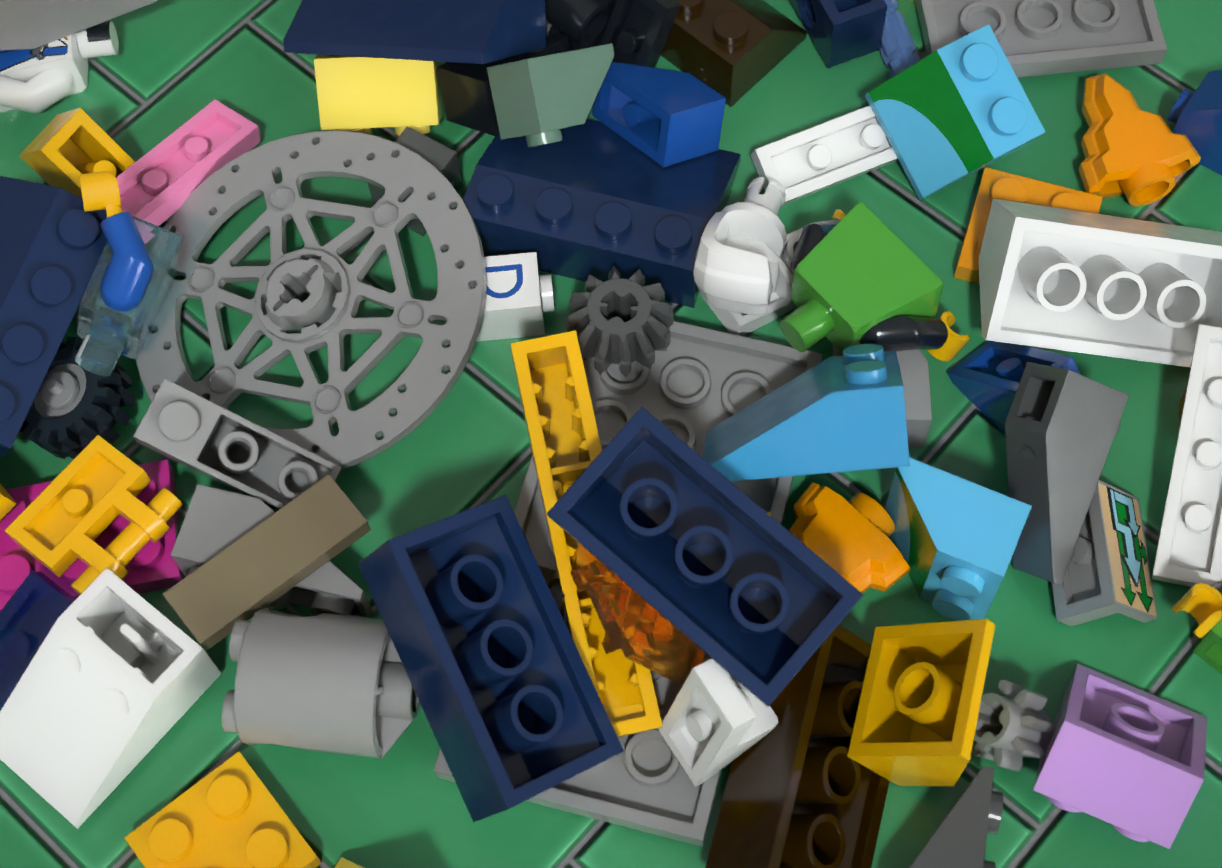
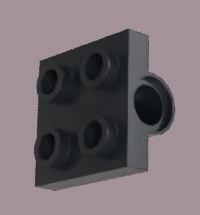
(632, 26)

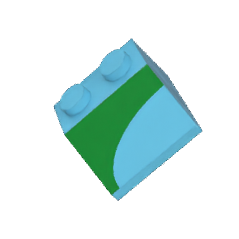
(954, 112)
(953, 537)

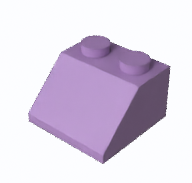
(1124, 757)

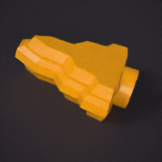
(1128, 147)
(850, 537)

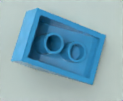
(824, 421)

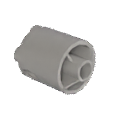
(318, 684)

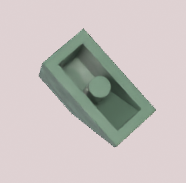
(547, 92)

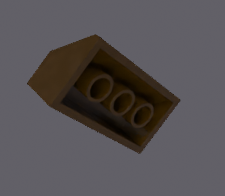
(730, 43)
(795, 790)

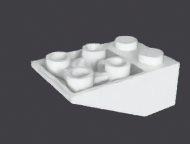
(99, 696)

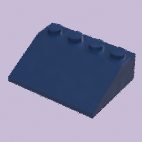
(599, 206)

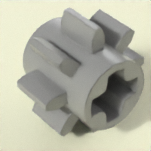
(1012, 726)

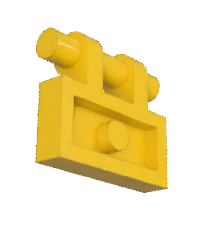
(82, 505)

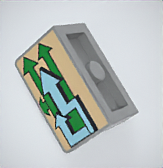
(1109, 564)

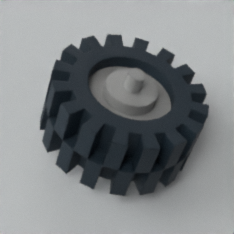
(76, 405)

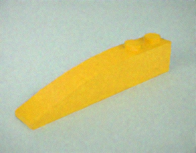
(562, 447)

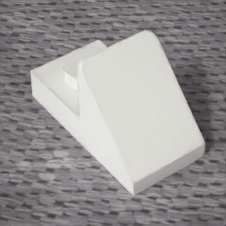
(713, 721)

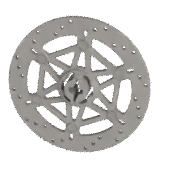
(313, 295)

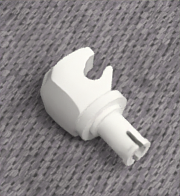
(740, 251)

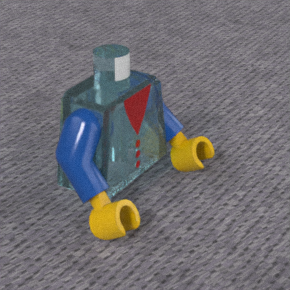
(127, 282)

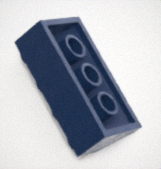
(419, 29)
(44, 270)
(705, 556)
(489, 657)

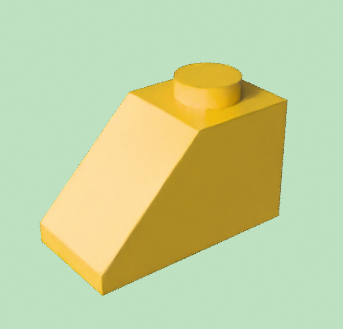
(72, 147)

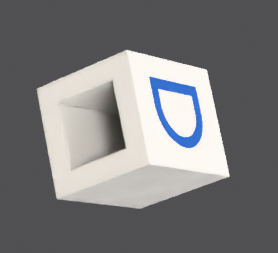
(515, 297)

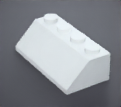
(1097, 283)

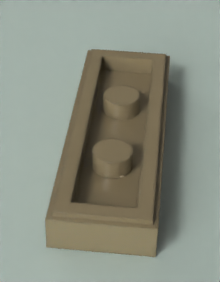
(267, 561)

